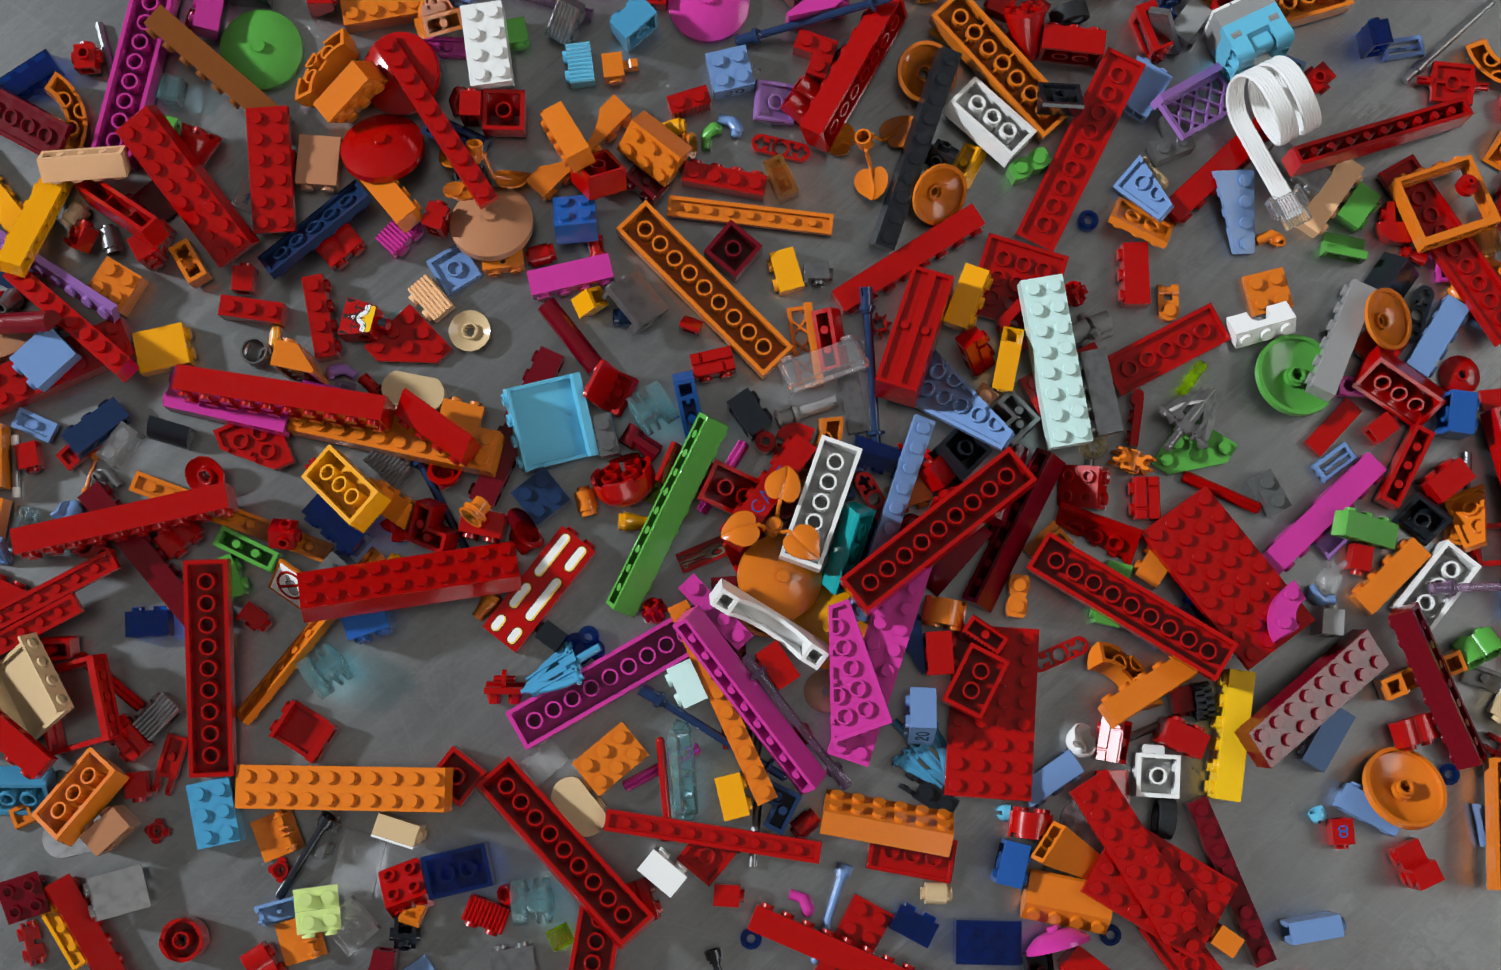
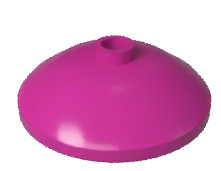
(1056, 940)

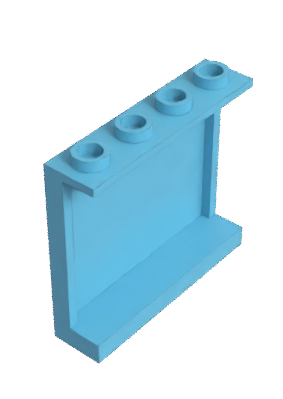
(549, 422)

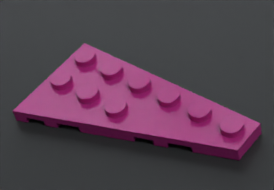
(854, 686)

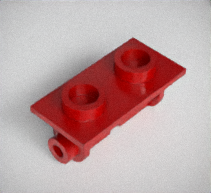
(27, 935)

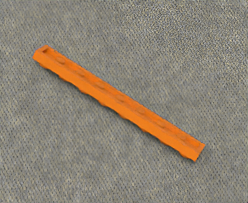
(750, 215)

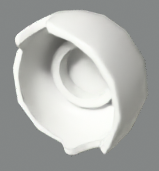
(1080, 741)

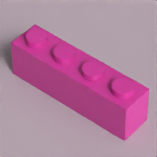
(206, 18)
(570, 276)
(728, 626)

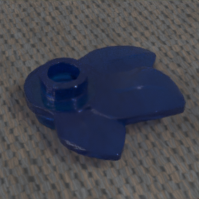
(581, 644)

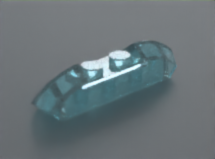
(682, 771)

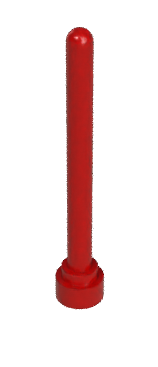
(663, 777)

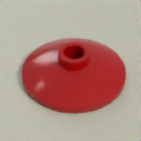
(1449, 374)
(196, 472)

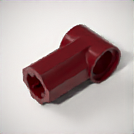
(636, 440)

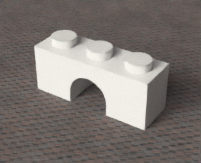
(1245, 331)

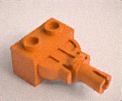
(437, 18)

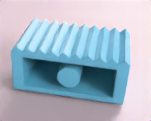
(580, 65)

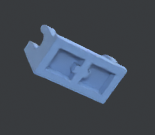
(275, 911)

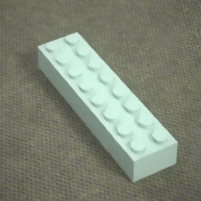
(1054, 362)

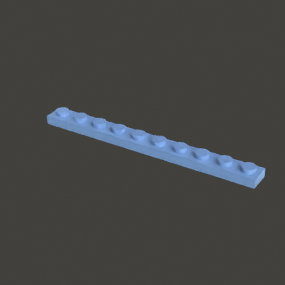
(900, 489)

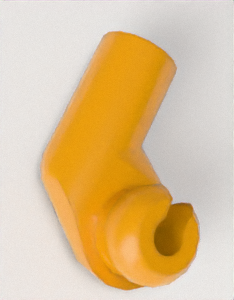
(275, 333)

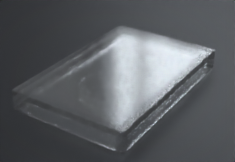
(358, 864)

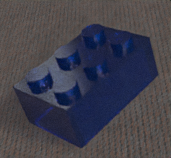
(335, 528)
(458, 870)
(987, 941)

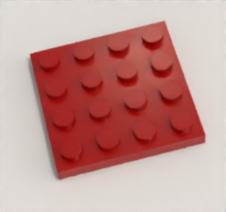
(1008, 264)

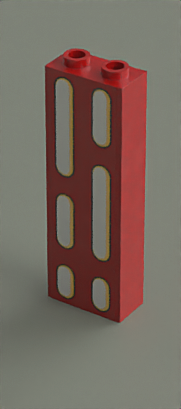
(541, 588)

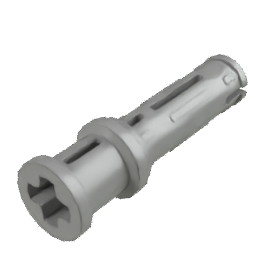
(795, 413)

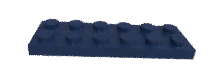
(315, 229)

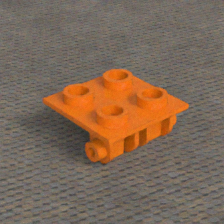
(277, 834)
(298, 949)

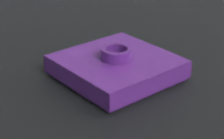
(768, 100)

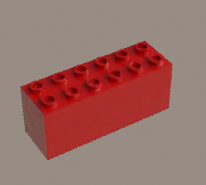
(914, 336)

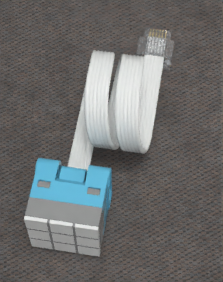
(1252, 44)

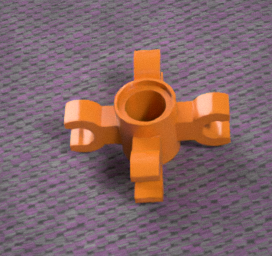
(1131, 461)

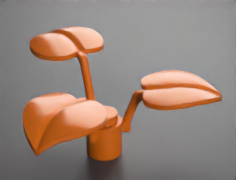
(504, 178)
(872, 181)
(744, 531)

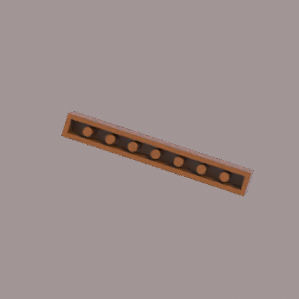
(206, 61)

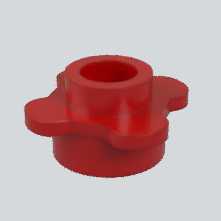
(150, 830)
(274, 869)

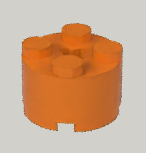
(944, 611)

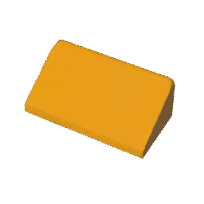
(969, 161)

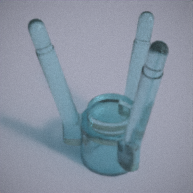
(24, 516)

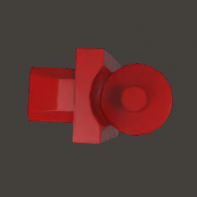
(504, 685)

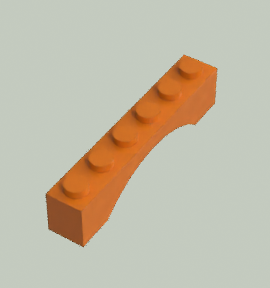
(550, 178)

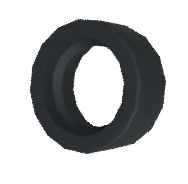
(1070, 13)
(1164, 817)

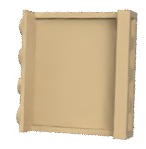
(31, 687)

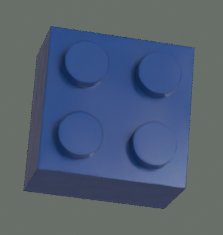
(574, 219)
(1458, 415)
(364, 626)
(1011, 863)

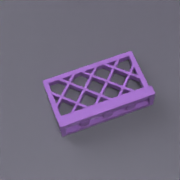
(1184, 90)

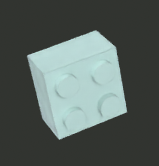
(686, 683)

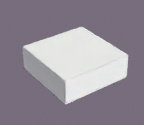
(1155, 749)

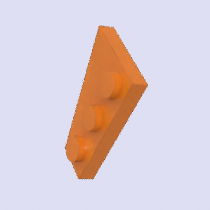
(1469, 516)

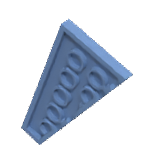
(958, 405)

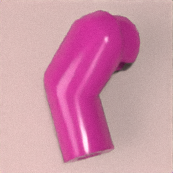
(805, 901)

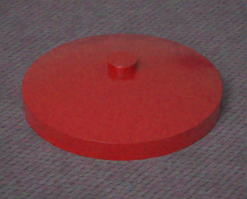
(424, 60)
(382, 148)

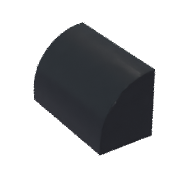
(170, 432)

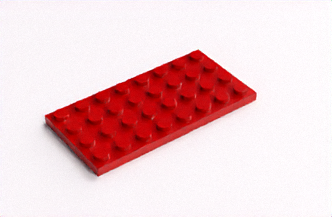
(1221, 573)
(997, 754)

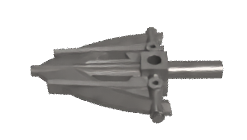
(1204, 402)

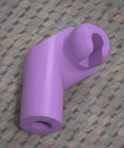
(340, 369)

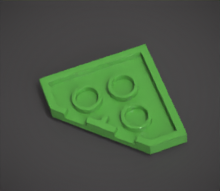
(1188, 457)

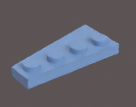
(1238, 206)

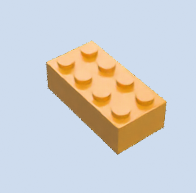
(346, 488)

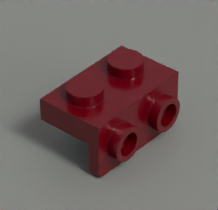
(644, 185)

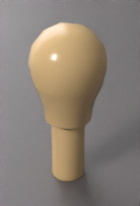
(1162, 179)

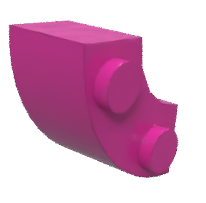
(1282, 612)

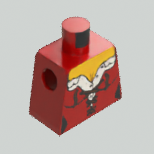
(362, 321)

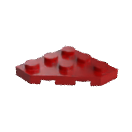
(409, 341)
(255, 446)

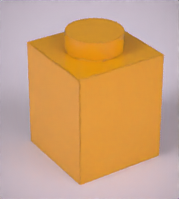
(589, 302)

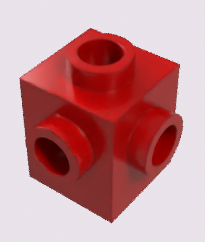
(87, 58)
(1320, 77)
(284, 534)

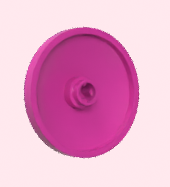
(708, 19)

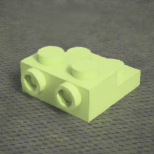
(317, 910)

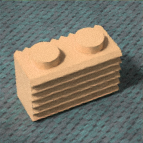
(431, 298)

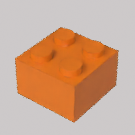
(118, 285)

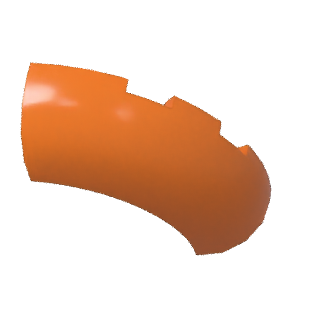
(1485, 58)
(325, 67)
(69, 100)
(829, 427)
(1116, 665)

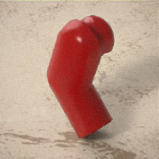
(454, 100)

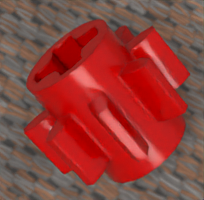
(1075, 293)
(880, 331)
(654, 610)

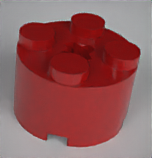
(1029, 824)
(175, 930)

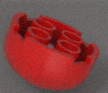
(625, 487)

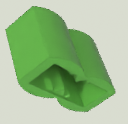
(1032, 165)
(1478, 647)

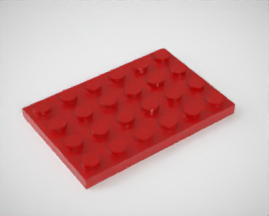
(1202, 884)

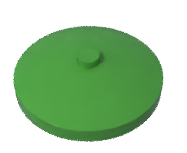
(263, 48)
(1283, 372)

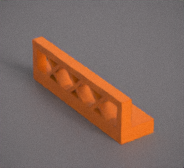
(808, 321)

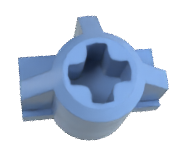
(68, 508)

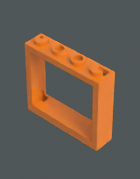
(1482, 198)

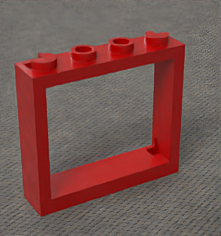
(104, 702)

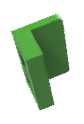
(1343, 248)

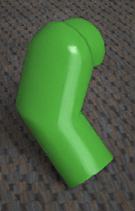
(706, 135)

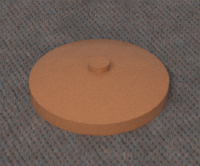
(496, 229)

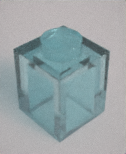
(172, 91)

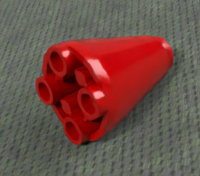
(1026, 26)
(199, 141)

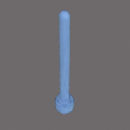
(843, 872)

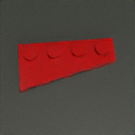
(1113, 536)

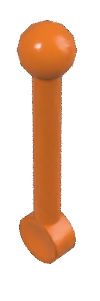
(95, 458)

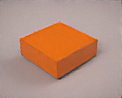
(21, 821)

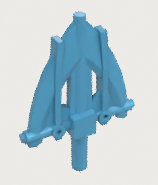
(559, 670)
(909, 758)

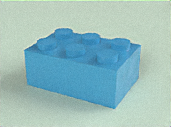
(214, 812)

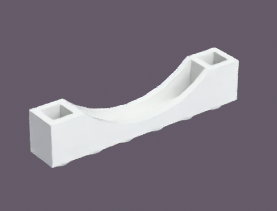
(741, 605)

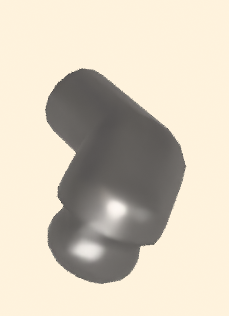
(107, 475)

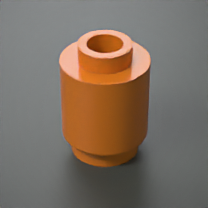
(586, 501)

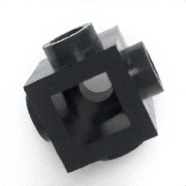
(941, 153)
(404, 935)

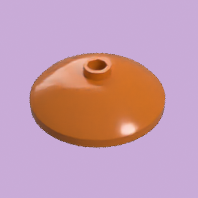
(912, 61)
(947, 195)
(1388, 319)

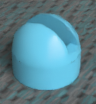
(1005, 808)
(1318, 814)

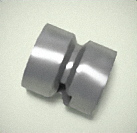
(256, 352)

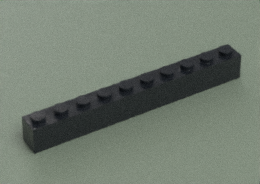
(915, 149)

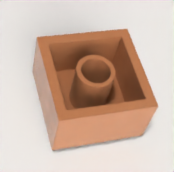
(110, 829)

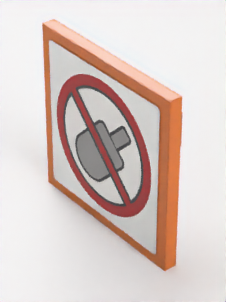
(285, 582)

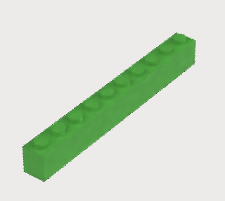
(667, 515)

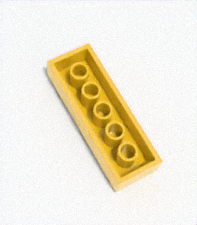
(1227, 753)

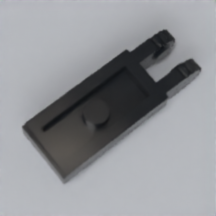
(930, 794)

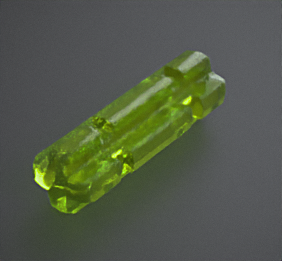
(1192, 378)

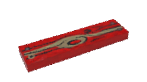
(701, 555)

